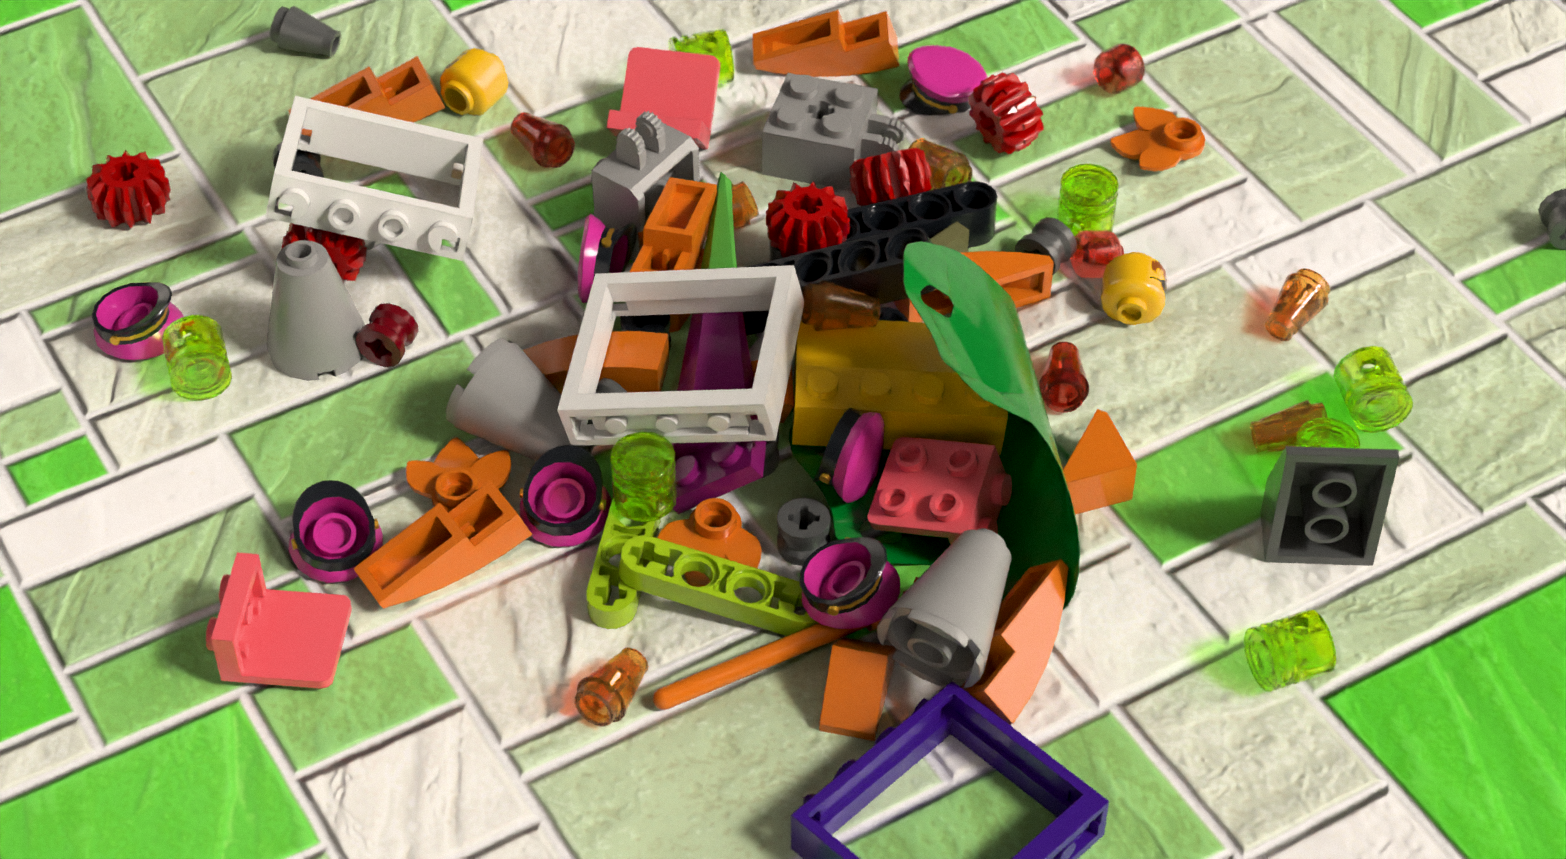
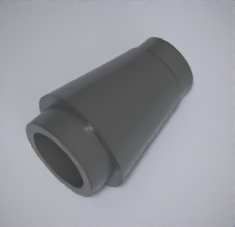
(301, 32)

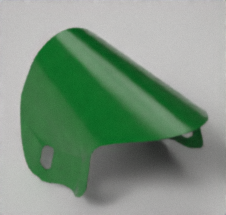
(991, 355)

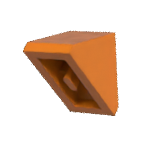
(1100, 467)
(856, 688)

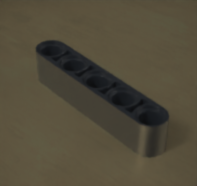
(967, 203)
(864, 265)

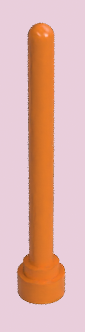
(749, 664)

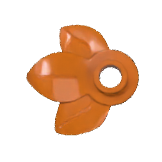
(1160, 139)
(457, 473)
(725, 540)

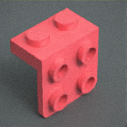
(673, 87)
(940, 488)
(275, 633)

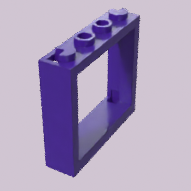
(954, 712)

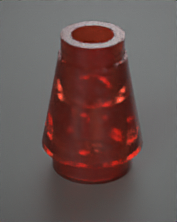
(543, 139)
(1064, 379)

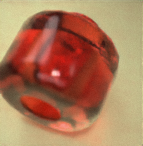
(1118, 68)
(1094, 252)

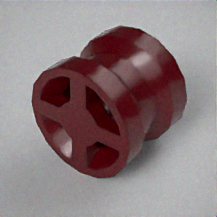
(387, 335)

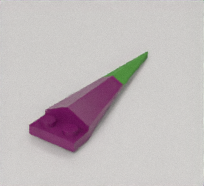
(716, 360)

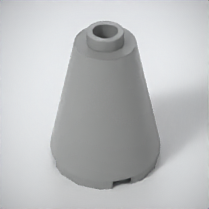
(311, 315)
(509, 403)
(950, 611)

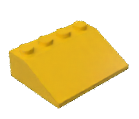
(888, 373)

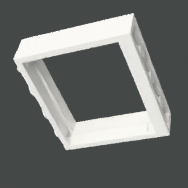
(368, 211)
(692, 414)

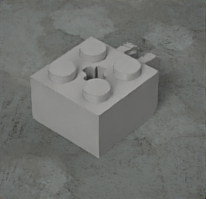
(823, 129)
(637, 170)

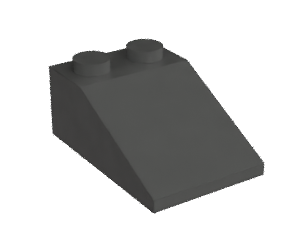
(1327, 505)

